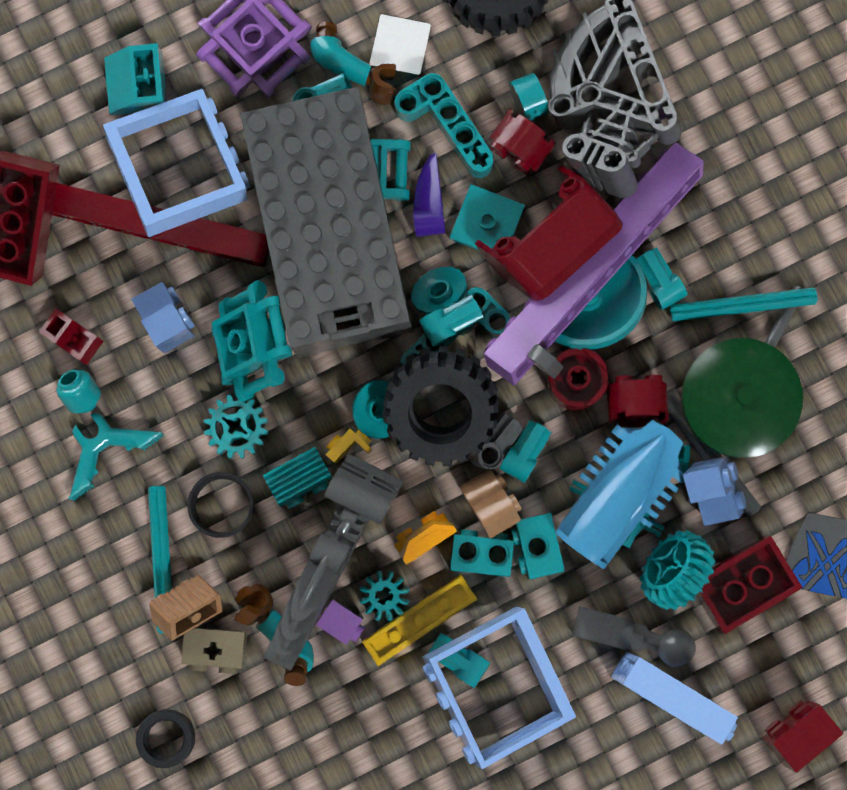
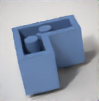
(162, 318)
(715, 490)

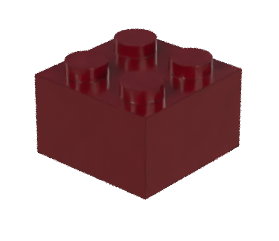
(801, 735)

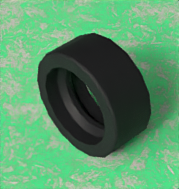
(143, 744)

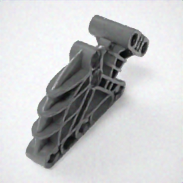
(608, 153)
(360, 496)

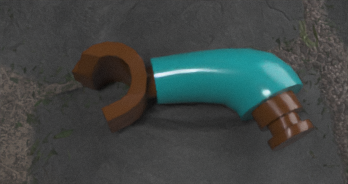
(331, 55)
(257, 608)

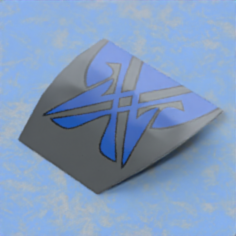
(820, 555)

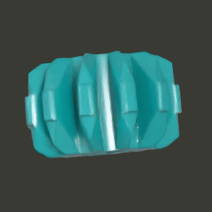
(379, 586)

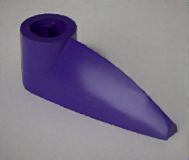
(428, 203)

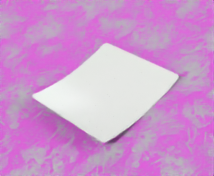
(400, 43)

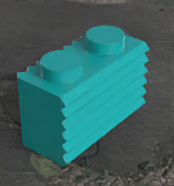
(298, 477)

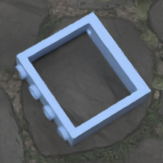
(193, 208)
(543, 670)
(675, 698)

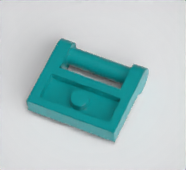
(401, 147)

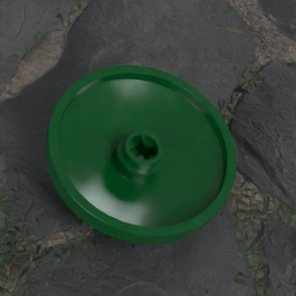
(742, 398)

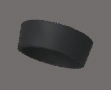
(192, 499)

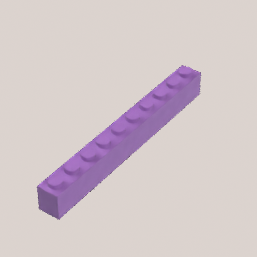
(641, 213)

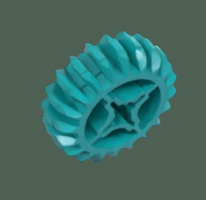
(677, 570)

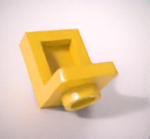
(341, 445)

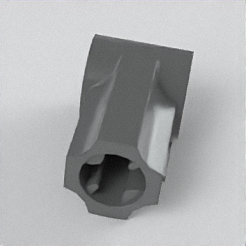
(503, 437)

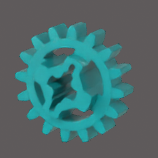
(227, 438)

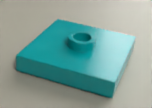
(485, 218)

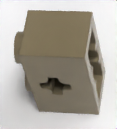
(230, 641)

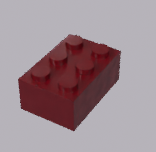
(747, 585)

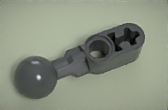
(674, 646)

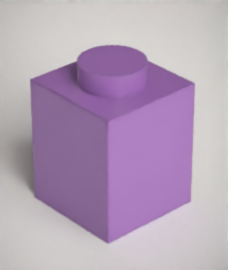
(341, 622)

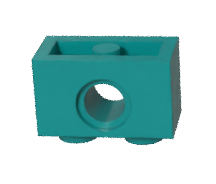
(550, 560)

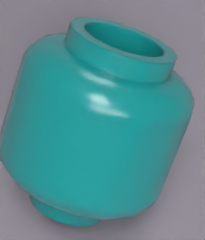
(78, 391)

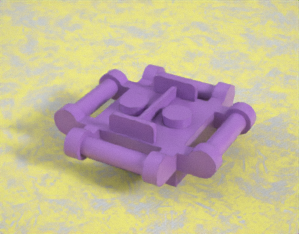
(254, 43)

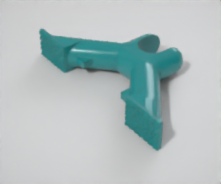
(92, 447)

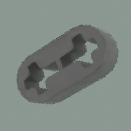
(545, 361)

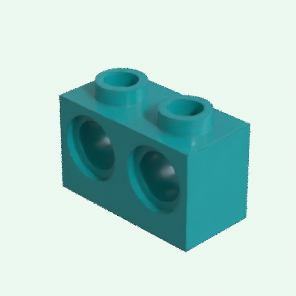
(481, 562)

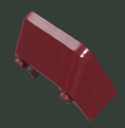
(558, 242)

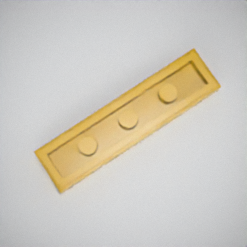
(419, 620)

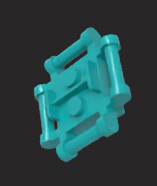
(250, 340)

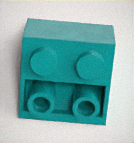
(135, 79)

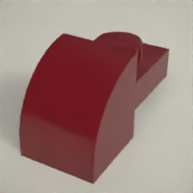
(71, 336)

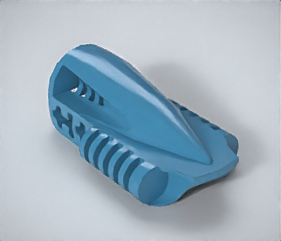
(622, 491)

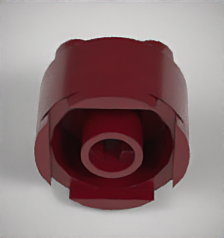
(521, 142)
(594, 379)
(637, 401)

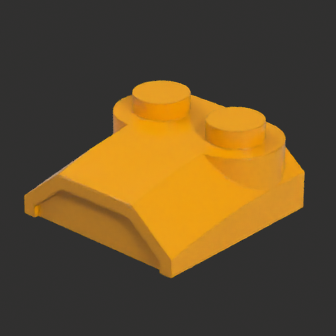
(416, 543)

